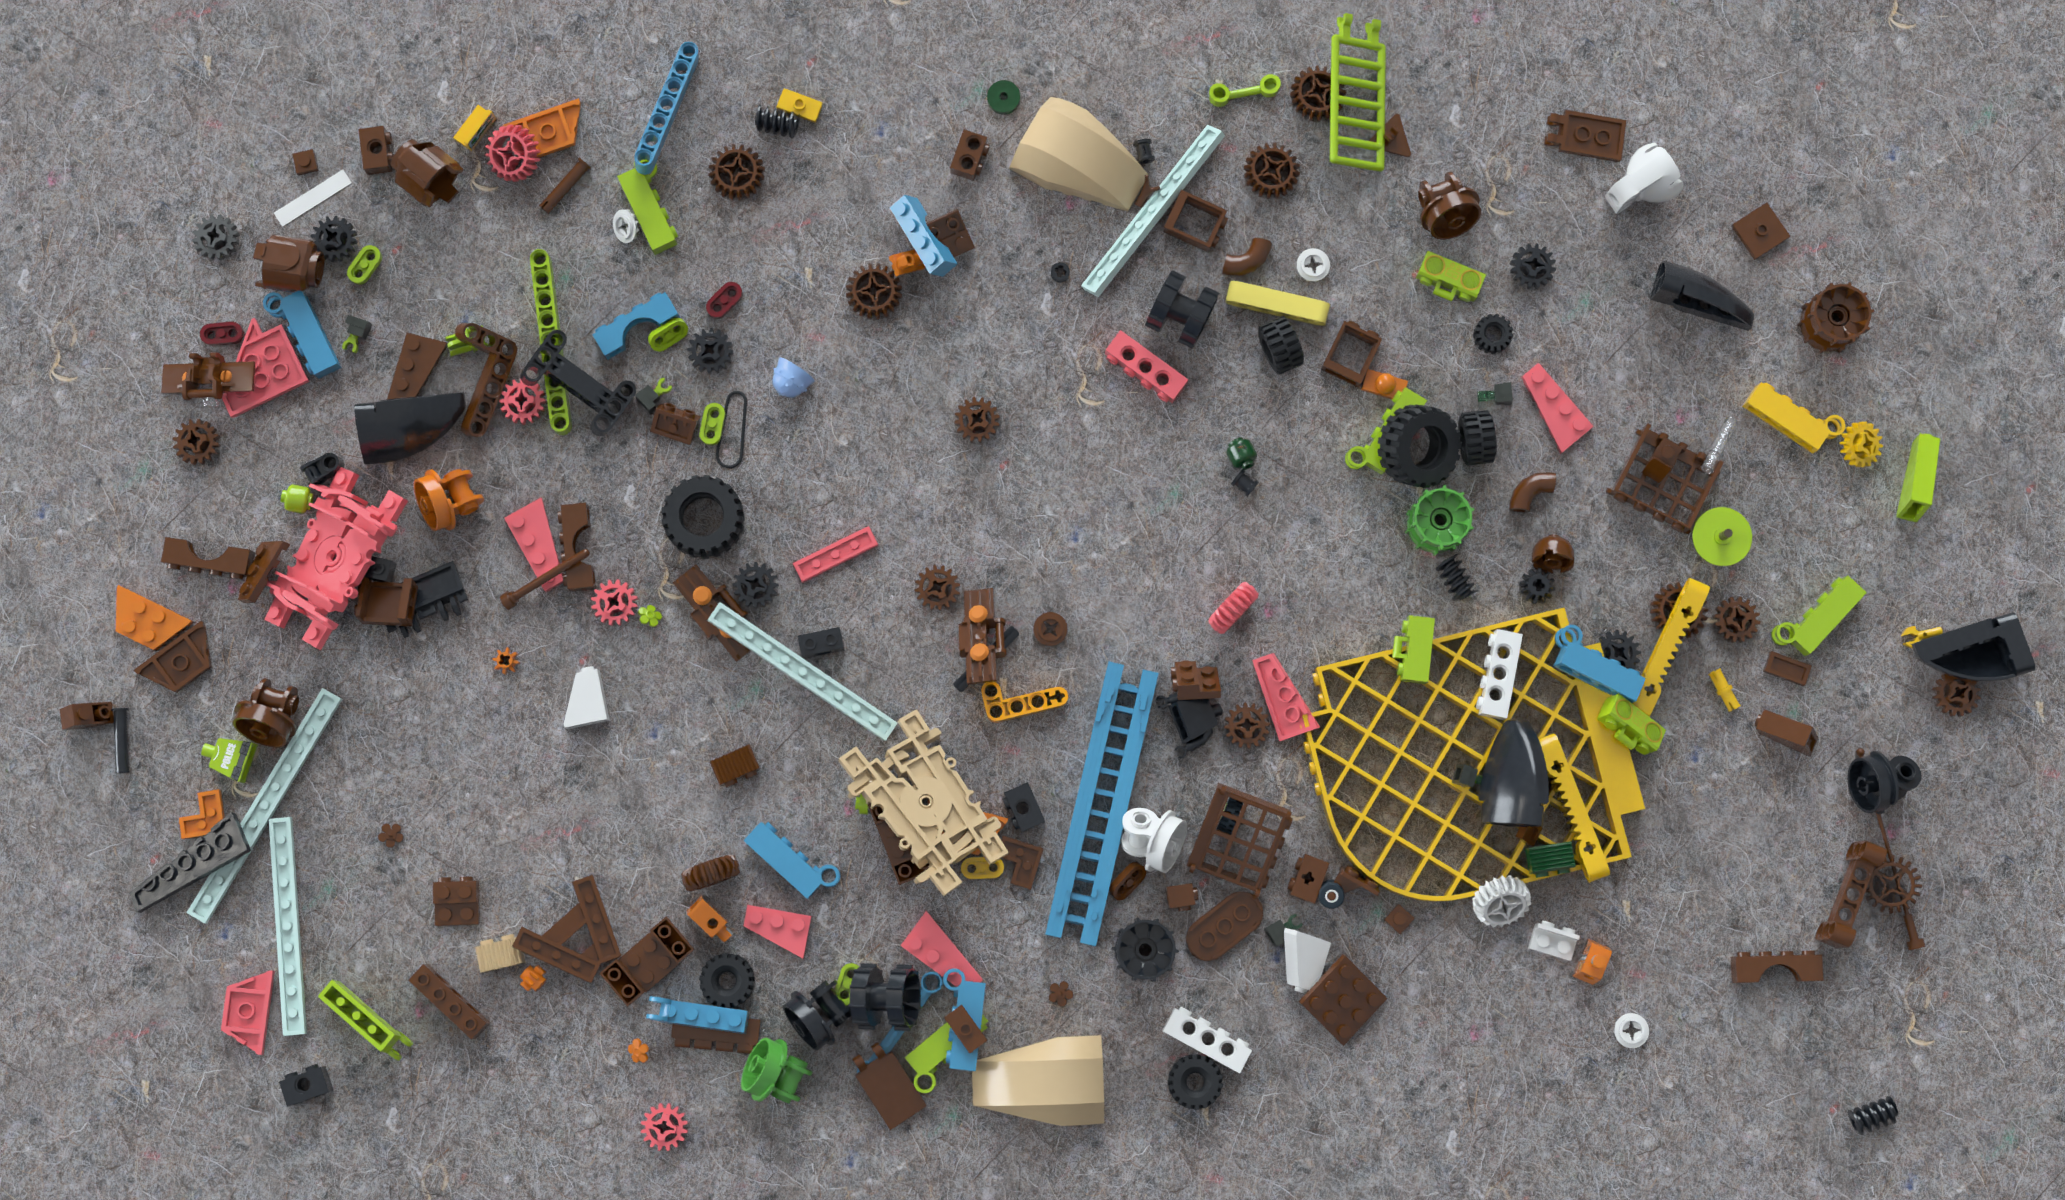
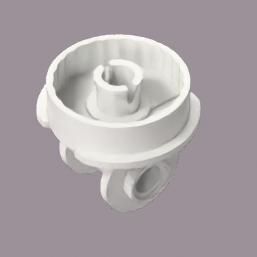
(1153, 837)

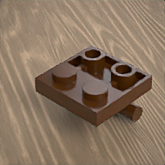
(951, 232)

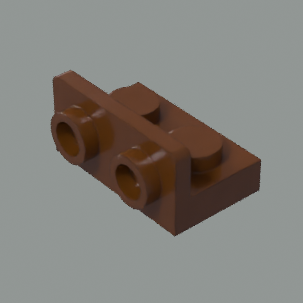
(675, 423)

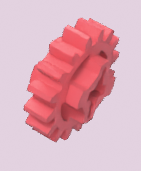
(532, 401)
(609, 610)
(662, 1136)

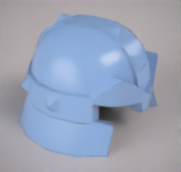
(790, 379)

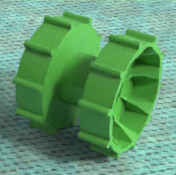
(1456, 516)

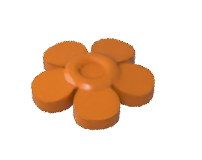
(639, 1051)

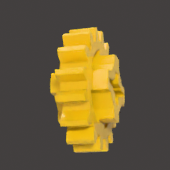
(1861, 444)

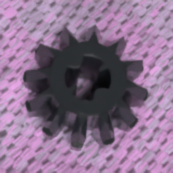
(1542, 581)

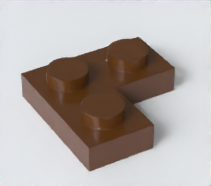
(1026, 858)

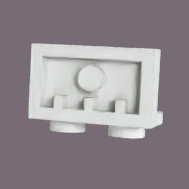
(1553, 941)

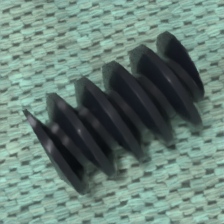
(776, 122)
(1455, 578)
(1873, 1115)

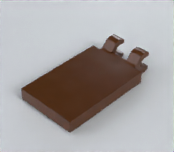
(1587, 135)
(888, 1087)

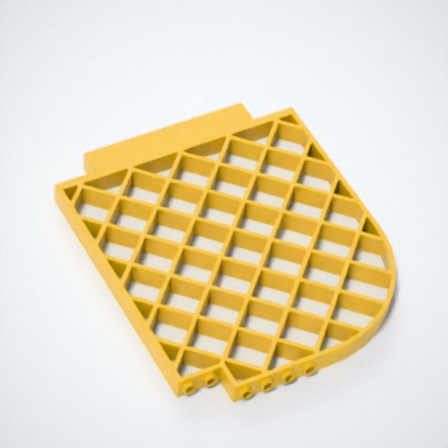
(1609, 756)

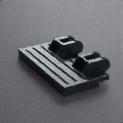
(435, 587)

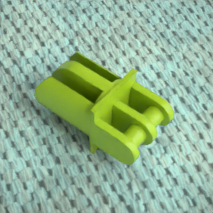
(458, 347)

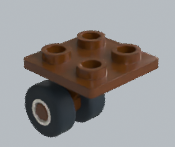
(1348, 879)

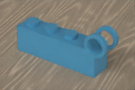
(307, 330)
(1594, 668)
(786, 862)
(972, 998)
(700, 1016)

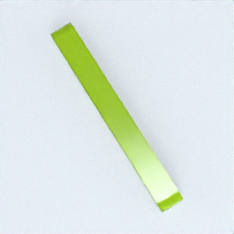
(544, 312)

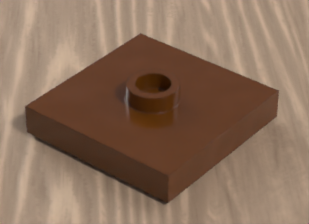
(1760, 231)

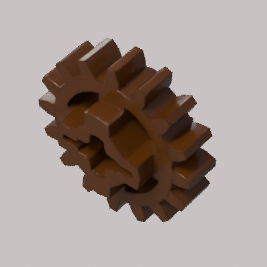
(984, 425)
(192, 432)
(928, 593)
(1737, 627)
(1961, 699)
(1247, 735)

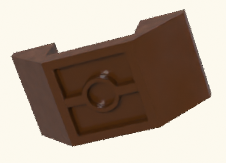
(899, 859)
(647, 962)

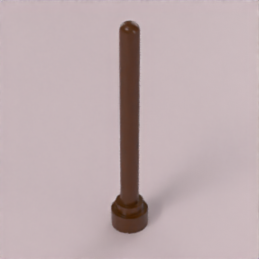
(510, 599)

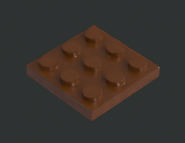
(1343, 1000)

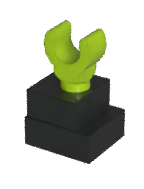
(357, 328)
(648, 397)

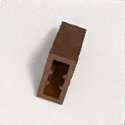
(1787, 732)

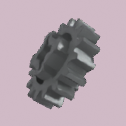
(224, 240)

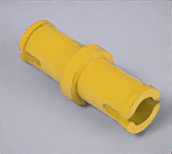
(1724, 689)

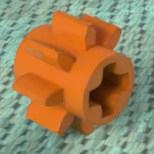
(500, 661)
(533, 978)

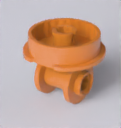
(435, 506)

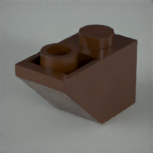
(86, 715)

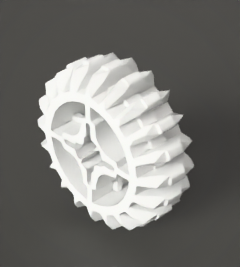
(1501, 901)

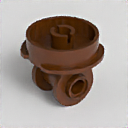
(1448, 207)
(267, 715)

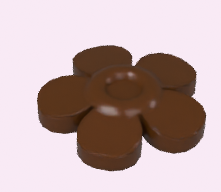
(390, 835)
(1061, 993)

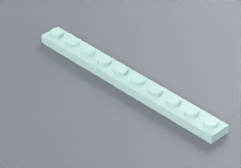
(1153, 210)
(802, 671)
(287, 926)

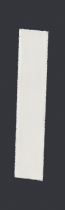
(312, 197)

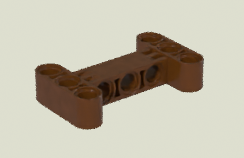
(1862, 856)

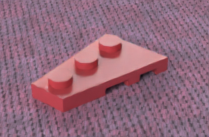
(780, 927)

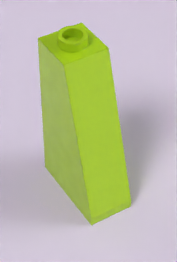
(1919, 478)

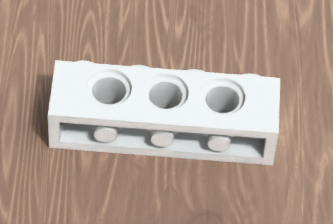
(1511, 643)
(1234, 1061)

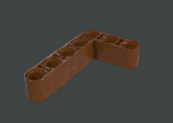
(487, 376)

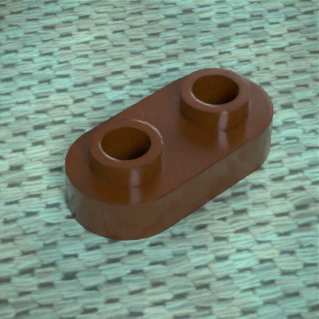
(1127, 881)

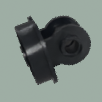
(1879, 782)
(808, 1021)

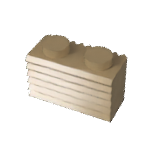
(498, 954)

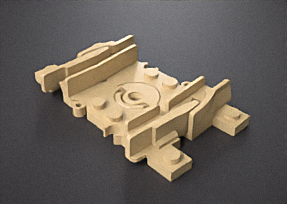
(922, 824)

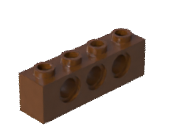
(449, 1001)

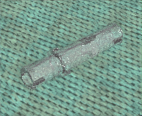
(1716, 452)

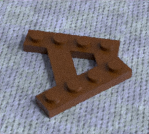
(549, 945)

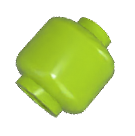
(297, 498)

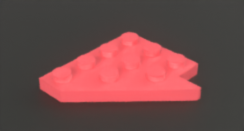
(276, 368)

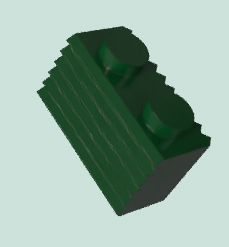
(1550, 858)

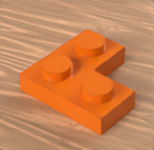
(210, 814)

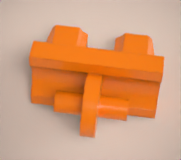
(906, 262)

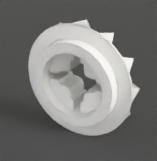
(620, 220)
(1318, 257)
(1637, 1022)

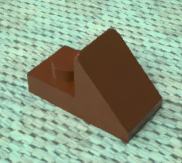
(1662, 460)

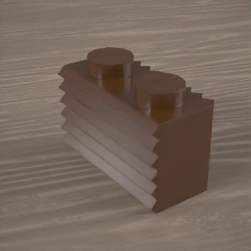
(735, 766)

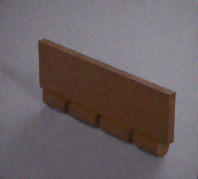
(724, 1040)

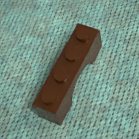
(574, 520)
(181, 553)
(1750, 968)

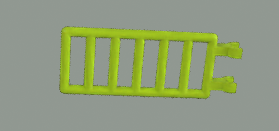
(1372, 43)

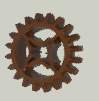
(1303, 100)
(739, 154)
(1285, 161)
(882, 290)
(1662, 600)
(710, 873)
(1907, 896)

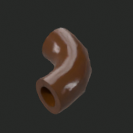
(1250, 261)
(1529, 488)

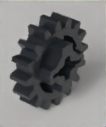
(341, 233)
(1524, 265)
(716, 345)
(751, 594)
(1610, 647)

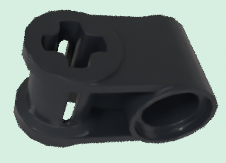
(318, 469)

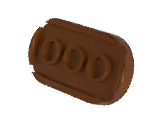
(1224, 926)

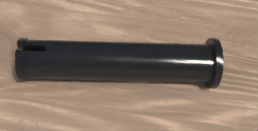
(121, 740)

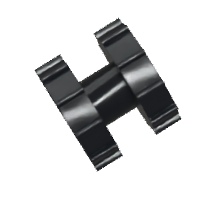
(1182, 309)
(1161, 945)
(872, 996)

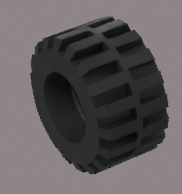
(1281, 345)
(1477, 437)

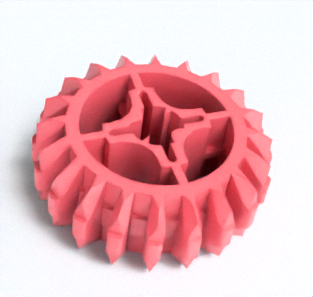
(528, 154)
(1233, 607)

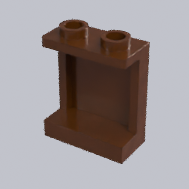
(386, 602)

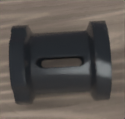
(1144, 144)
(1244, 483)

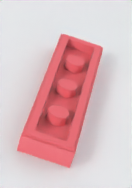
(835, 554)

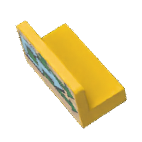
(474, 127)

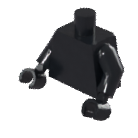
(1192, 719)

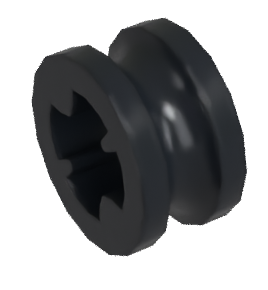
(1056, 266)

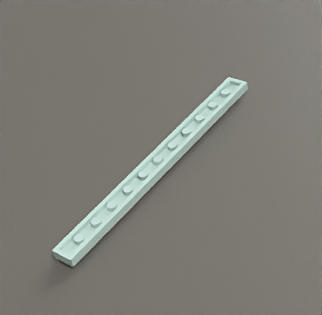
(268, 800)

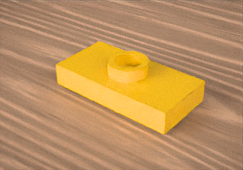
(799, 104)

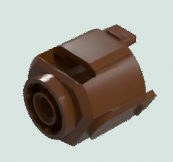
(425, 172)
(289, 264)

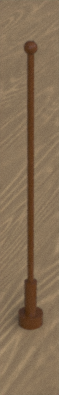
(1915, 942)

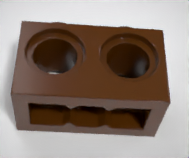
(965, 154)

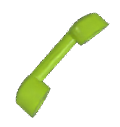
(1220, 94)

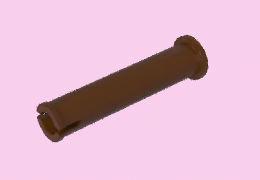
(564, 186)

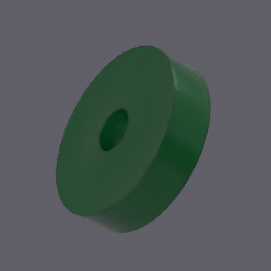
(1006, 88)

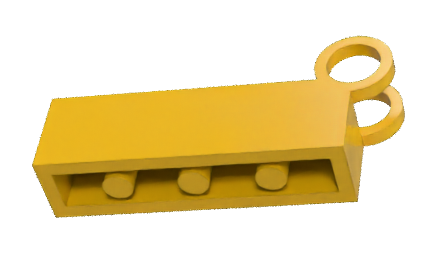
(1790, 419)

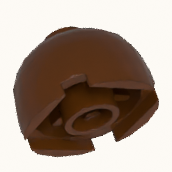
(1553, 553)

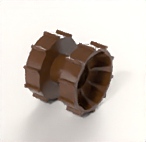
(1850, 307)

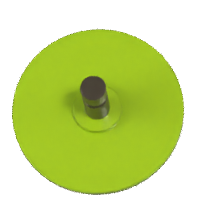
(1722, 536)

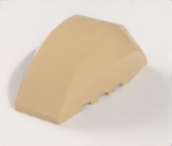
(1077, 156)
(1045, 1081)

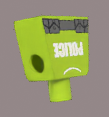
(231, 757)

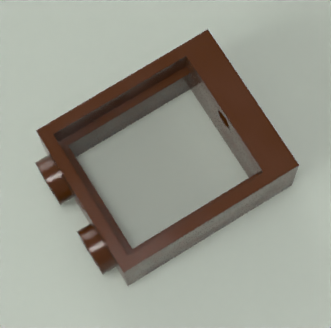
(1187, 198)
(1342, 372)

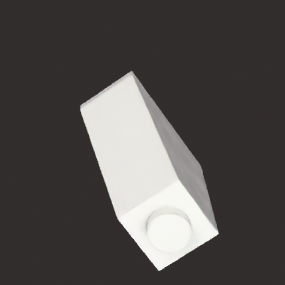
(587, 700)
(1304, 959)

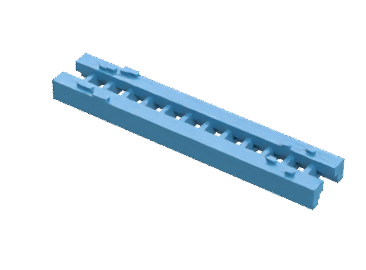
(1082, 809)

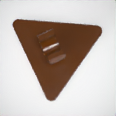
(1395, 137)

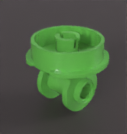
(769, 1066)

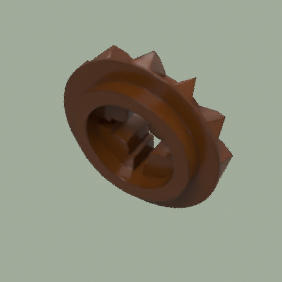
(1040, 627)

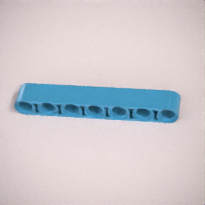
(662, 116)

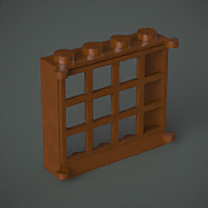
(1685, 456)
(1209, 827)

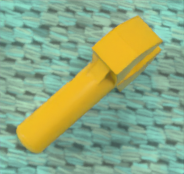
(1920, 634)

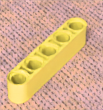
(1277, 303)

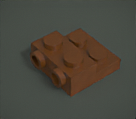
(1195, 682)
(456, 901)

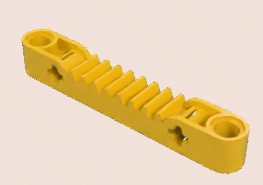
(1691, 596)
(1592, 862)

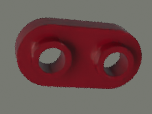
(722, 299)
(223, 333)

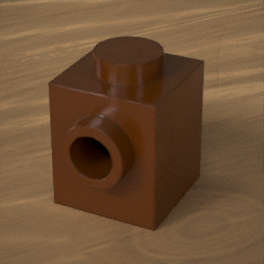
(1181, 896)

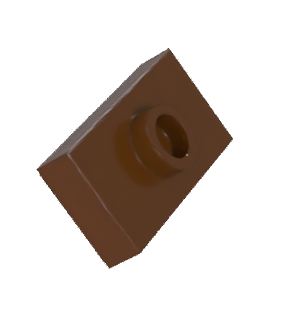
(965, 1029)

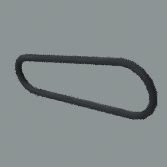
(742, 434)

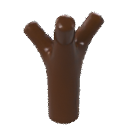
(1146, 191)

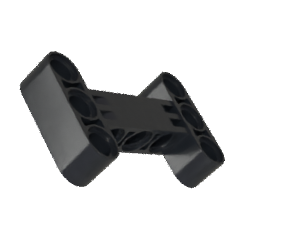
(578, 383)

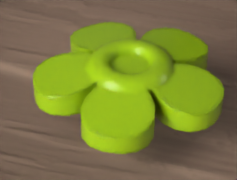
(649, 615)

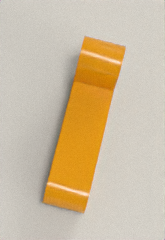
(1025, 700)

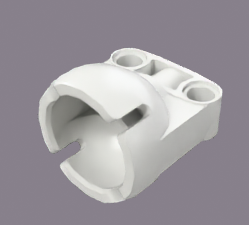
(1647, 179)

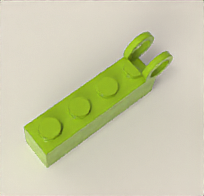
(647, 210)
(1370, 452)
(1823, 618)
(363, 1018)
(932, 1052)

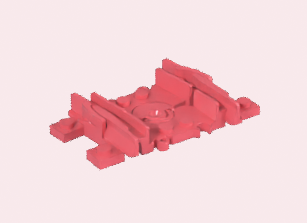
(316, 574)

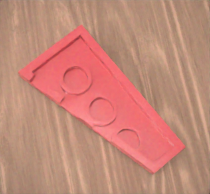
(1560, 414)
(535, 539)
(1282, 699)
(937, 951)

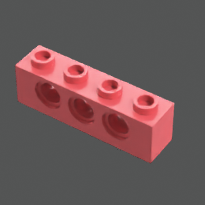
(1124, 343)

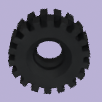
(710, 980)
(1195, 1098)

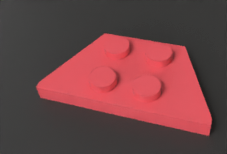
(248, 1010)

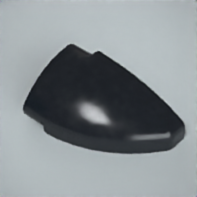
(1679, 280)
(405, 426)
(1979, 651)
(1514, 778)

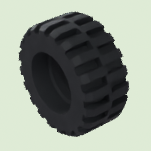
(1442, 450)
(690, 491)

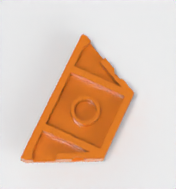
(553, 127)
(146, 620)

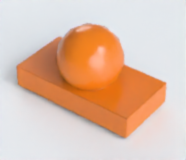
(1382, 384)

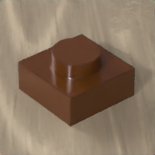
(305, 162)
(1529, 834)
(1399, 919)

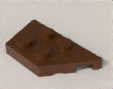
(180, 660)

